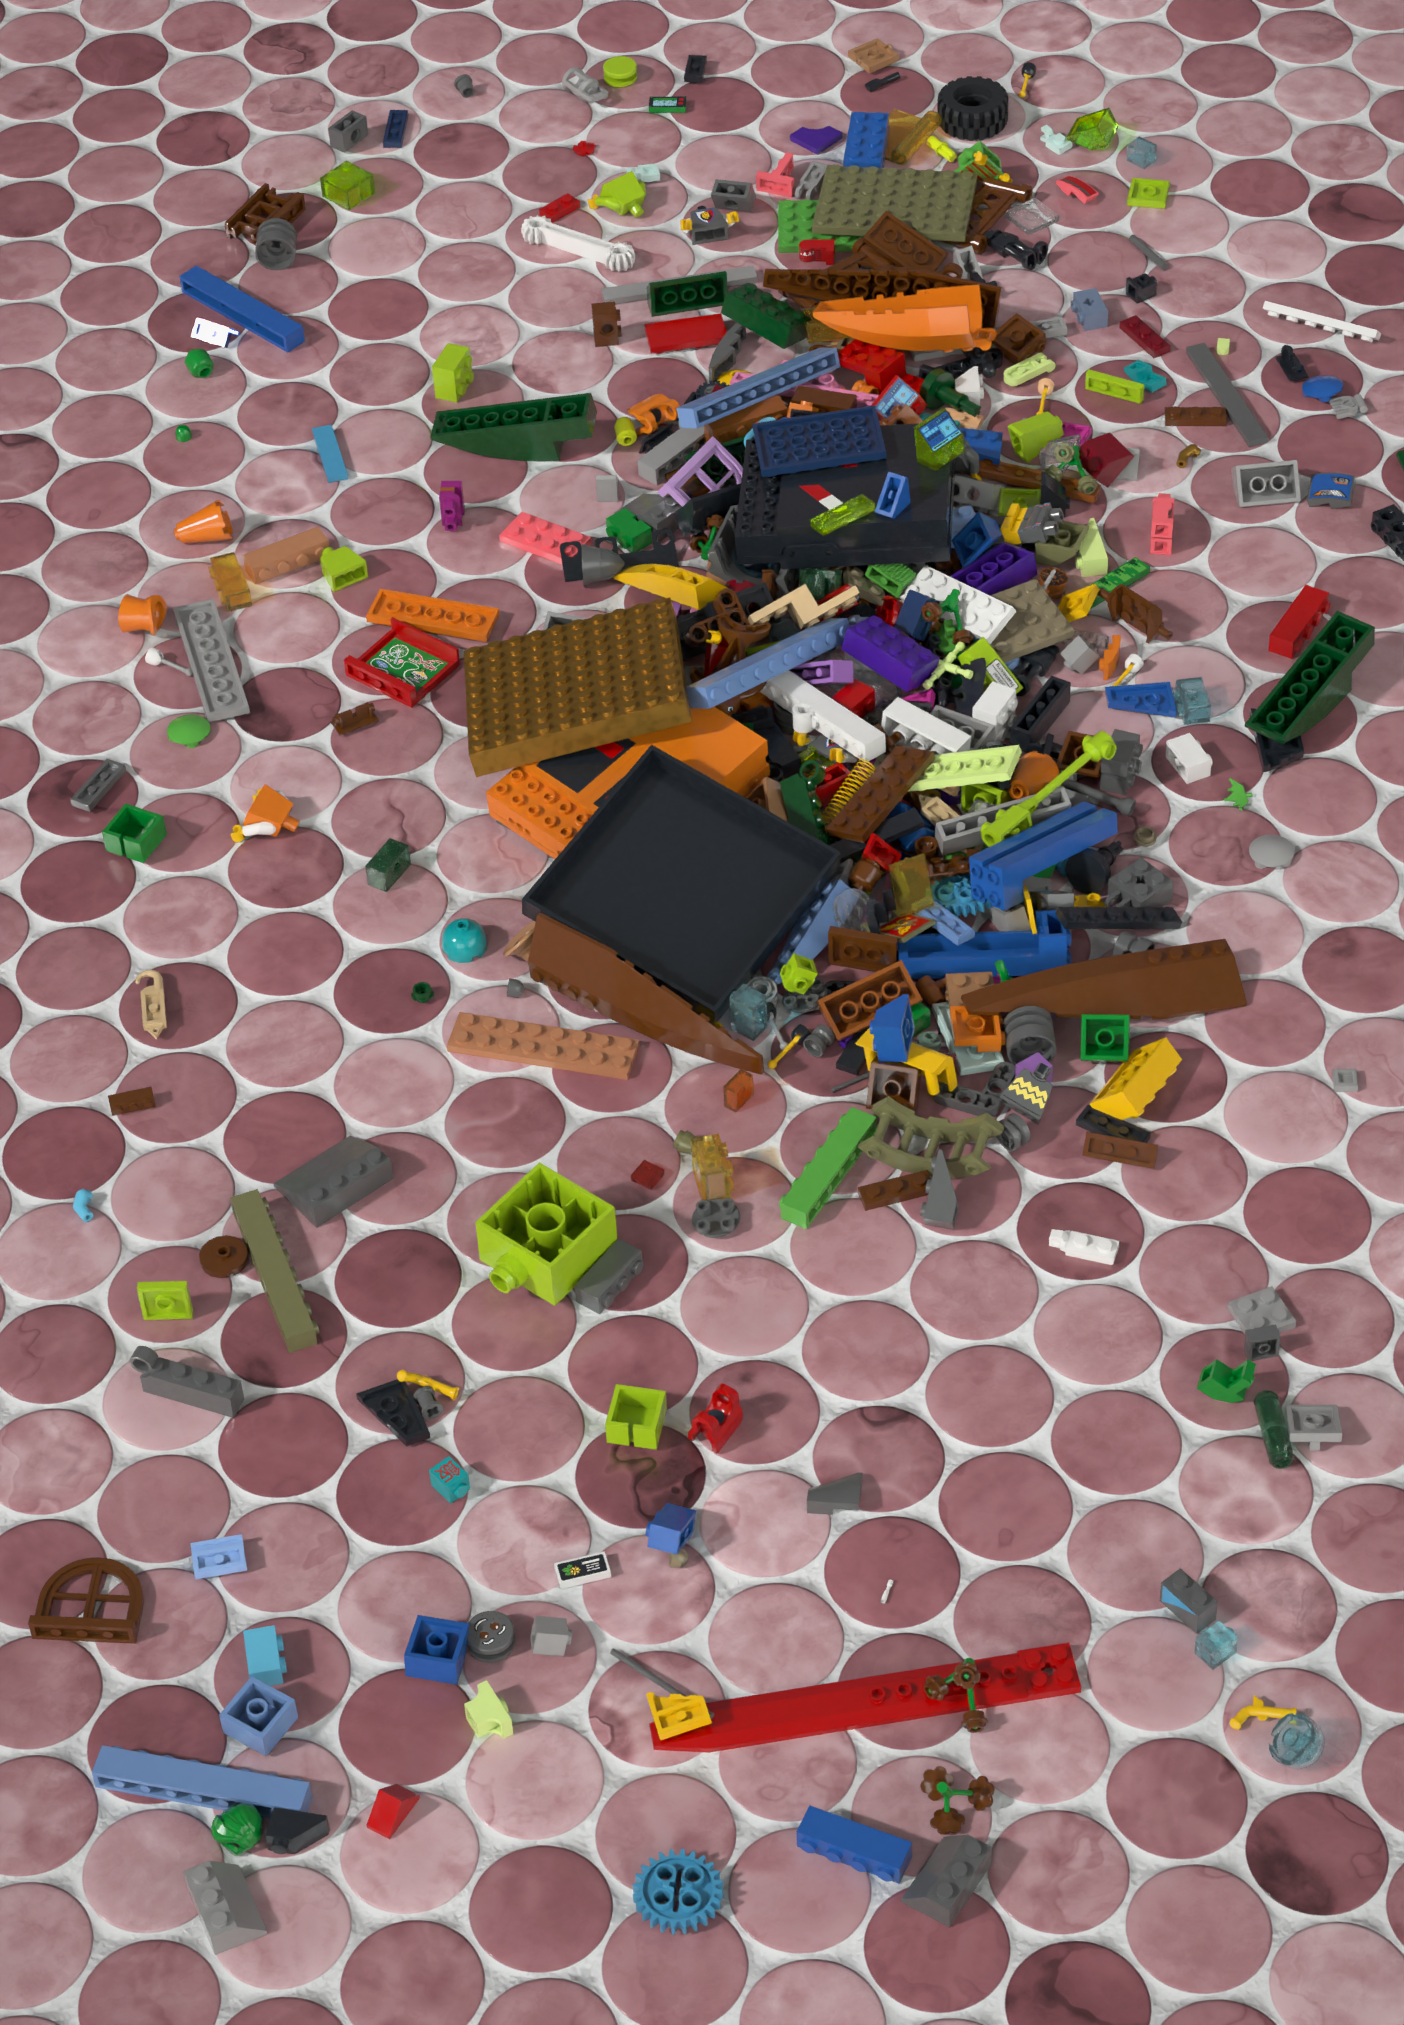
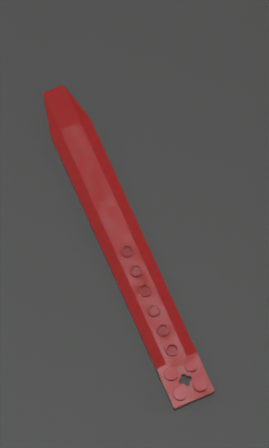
(876, 1701)

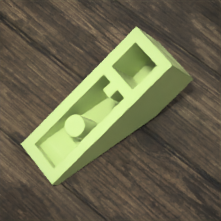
(1092, 555)

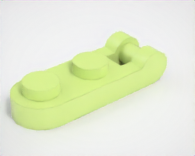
(1028, 369)

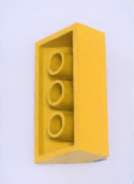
(1137, 1080)

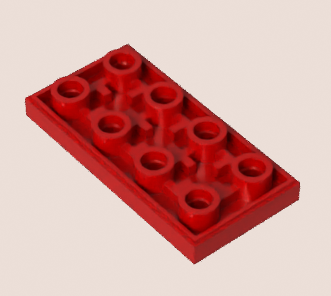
(685, 333)

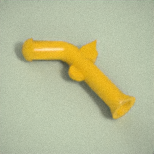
(425, 1380)
(1259, 1710)

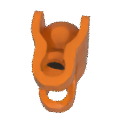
(654, 412)

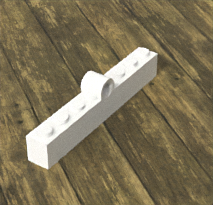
(817, 711)

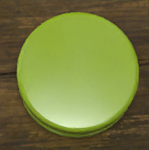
(620, 71)

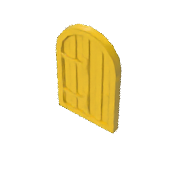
(1029, 910)

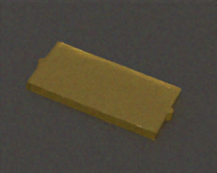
(911, 885)

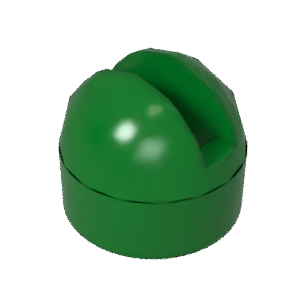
(183, 433)

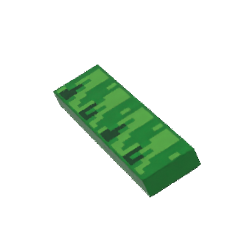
(1125, 574)

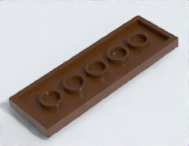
(880, 793)

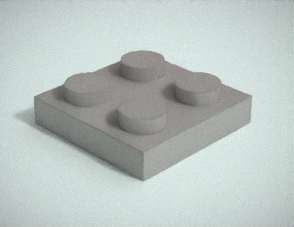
(1261, 1310)

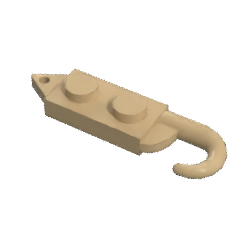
(153, 1003)

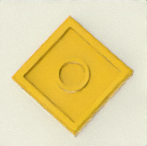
(1078, 603)

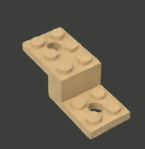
(804, 608)

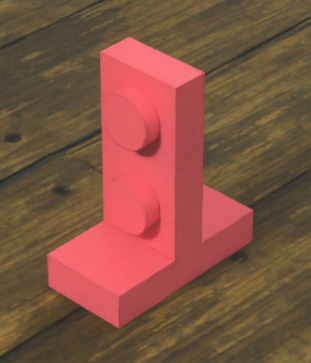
(778, 181)

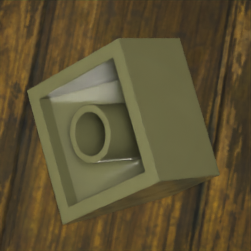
(1061, 546)

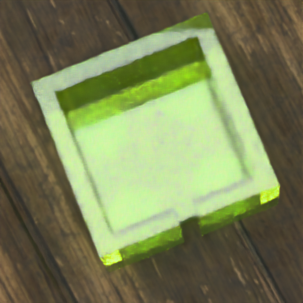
(344, 183)

